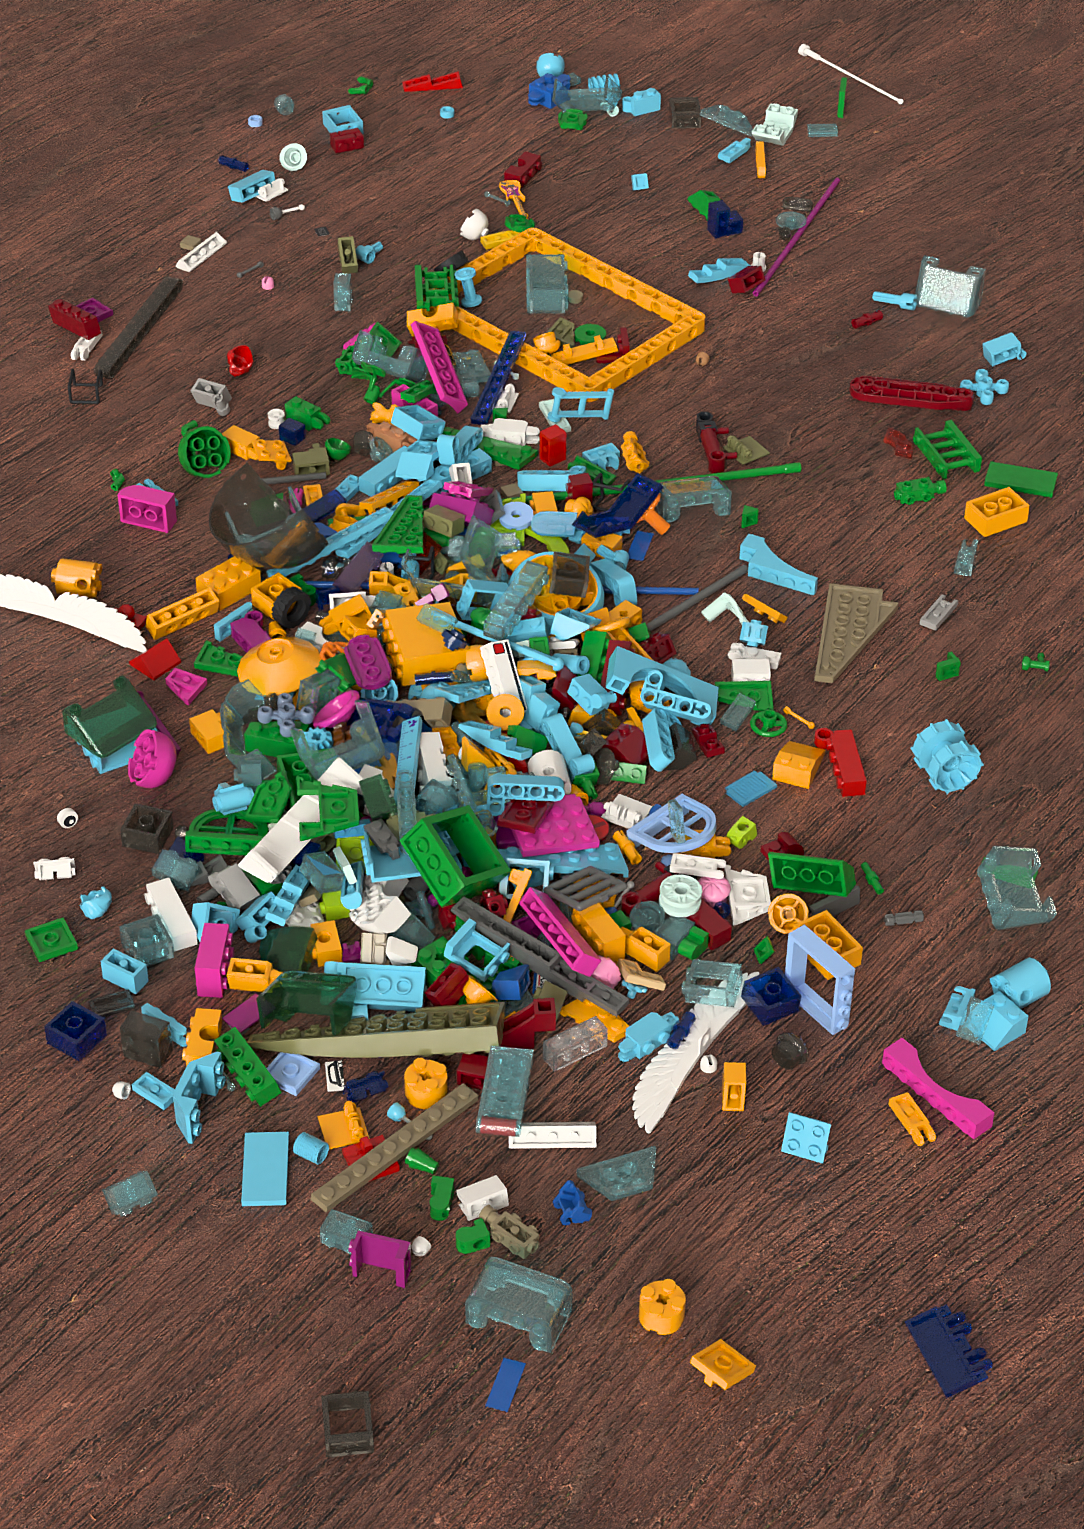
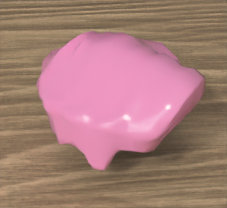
(607, 972)

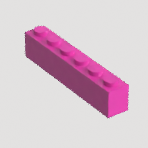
(560, 932)

